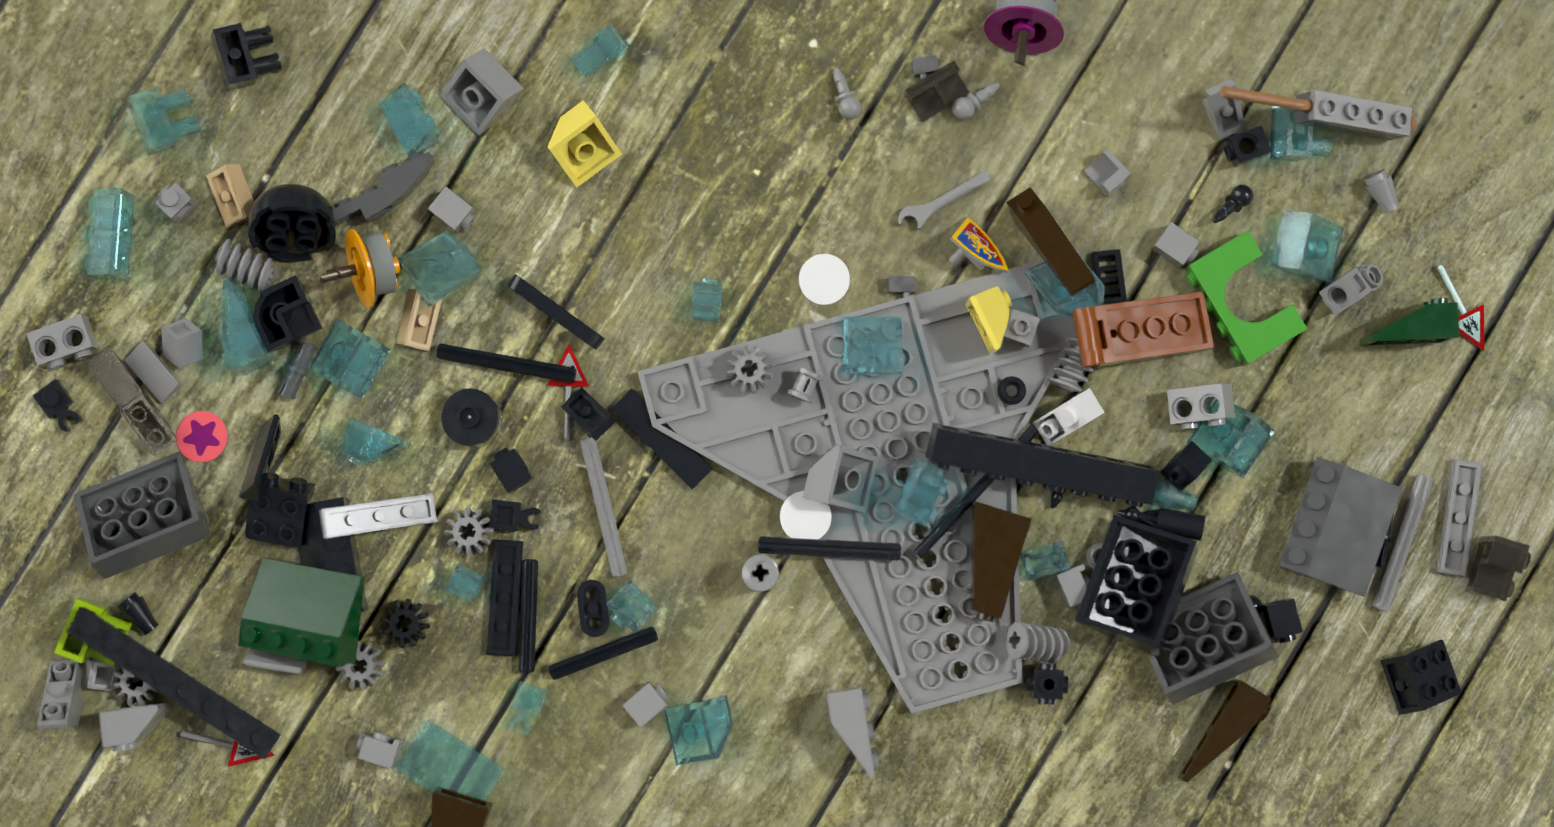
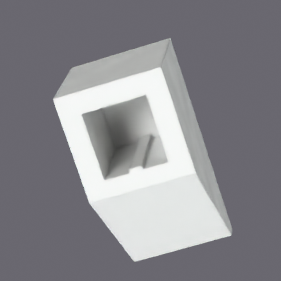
(1068, 417)

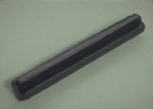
(528, 615)
(603, 653)

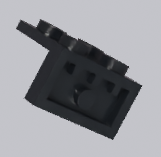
(1421, 678)

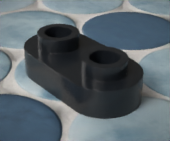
(593, 608)

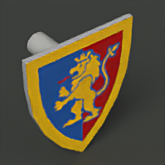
(976, 247)

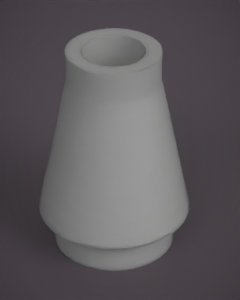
(1382, 190)

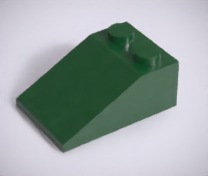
(1432, 323)

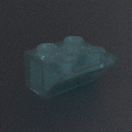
(406, 116)

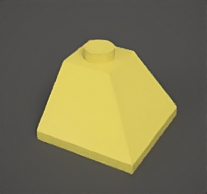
(582, 144)
(990, 314)

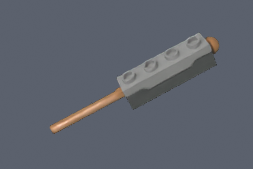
(1337, 112)

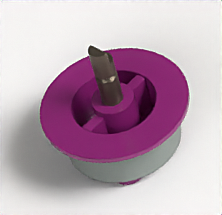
(1024, 27)

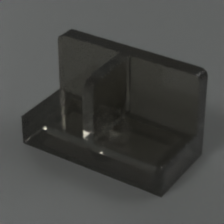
(936, 92)

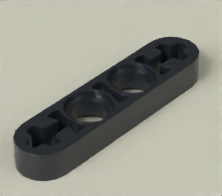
(555, 312)

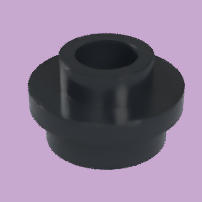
(1011, 381)

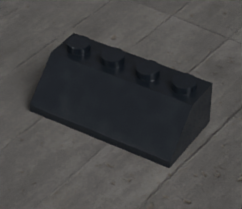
(329, 553)

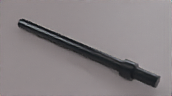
(963, 505)

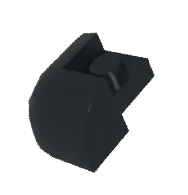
(285, 314)

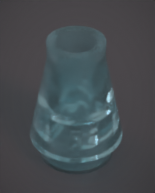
(1170, 497)

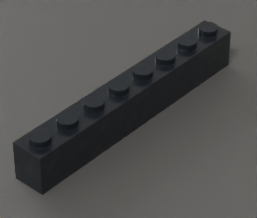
(1042, 464)
(173, 682)

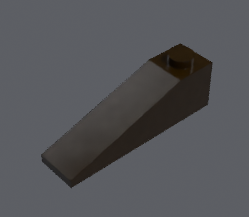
(1049, 241)
(1234, 718)

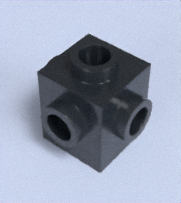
(1036, 679)

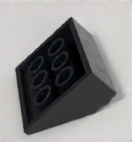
(1137, 584)

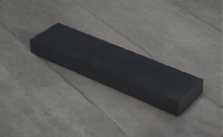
(677, 456)
(505, 597)

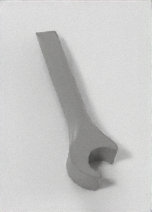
(924, 211)

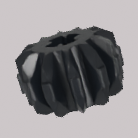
(414, 627)

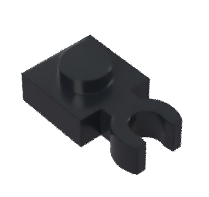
(56, 402)
(508, 515)

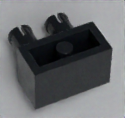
(234, 58)

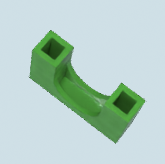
(1247, 338)

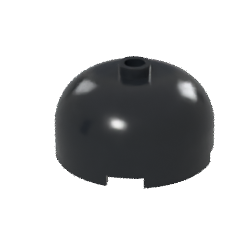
(291, 209)

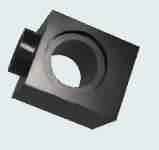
(1257, 140)
(1186, 466)
(511, 469)
(1282, 620)

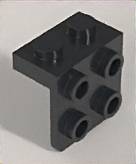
(280, 512)

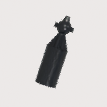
(1169, 520)

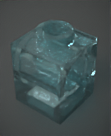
(706, 300)
(1045, 561)
(465, 582)
(631, 606)

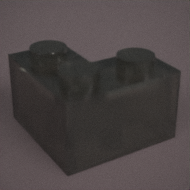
(1495, 566)

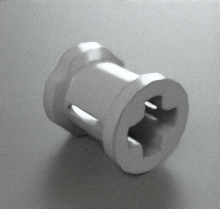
(804, 385)

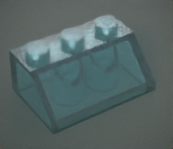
(109, 234)

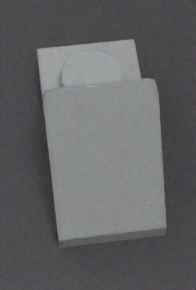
(1223, 112)

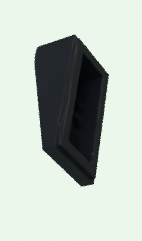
(1110, 255)

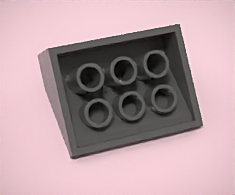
(141, 515)
(1340, 527)
(1212, 640)

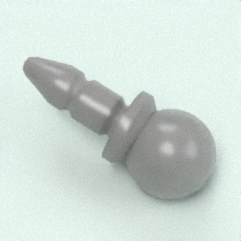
(849, 106)
(964, 106)

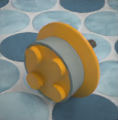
(369, 266)

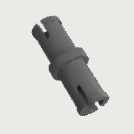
(297, 369)

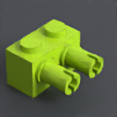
(75, 649)

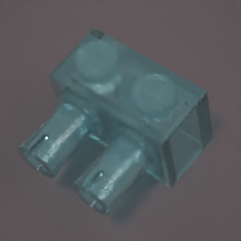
(151, 119)
(1293, 140)

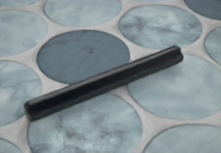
(506, 363)
(829, 548)

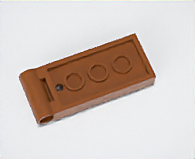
(1142, 329)

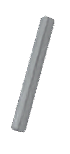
(604, 507)
(1402, 542)

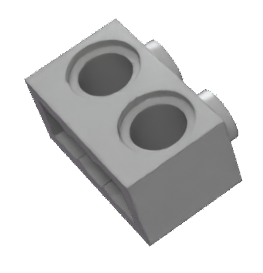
(61, 334)
(1200, 400)

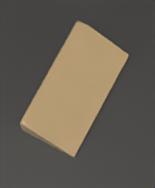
(231, 194)
(417, 322)

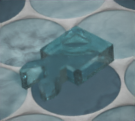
(528, 702)

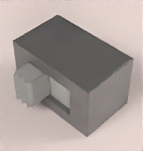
(924, 66)
(902, 285)

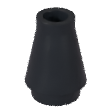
(138, 613)

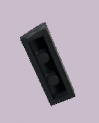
(261, 460)

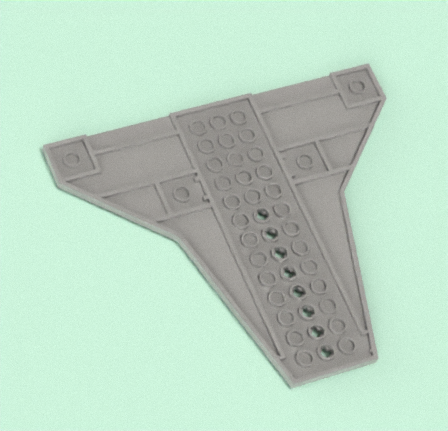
(943, 381)

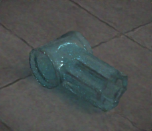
(606, 46)

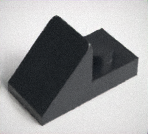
(588, 414)

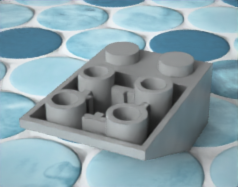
(849, 719)

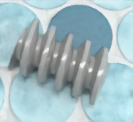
(244, 267)
(1071, 369)
(751, 565)
(1037, 642)

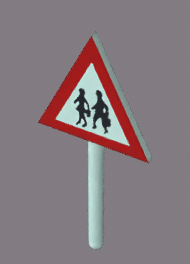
(1471, 322)

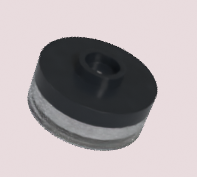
(471, 418)

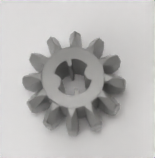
(758, 374)
(470, 541)
(361, 676)
(134, 693)

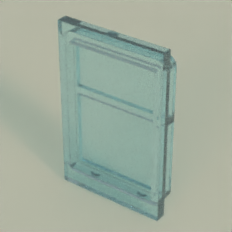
(448, 762)

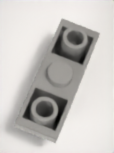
(62, 696)

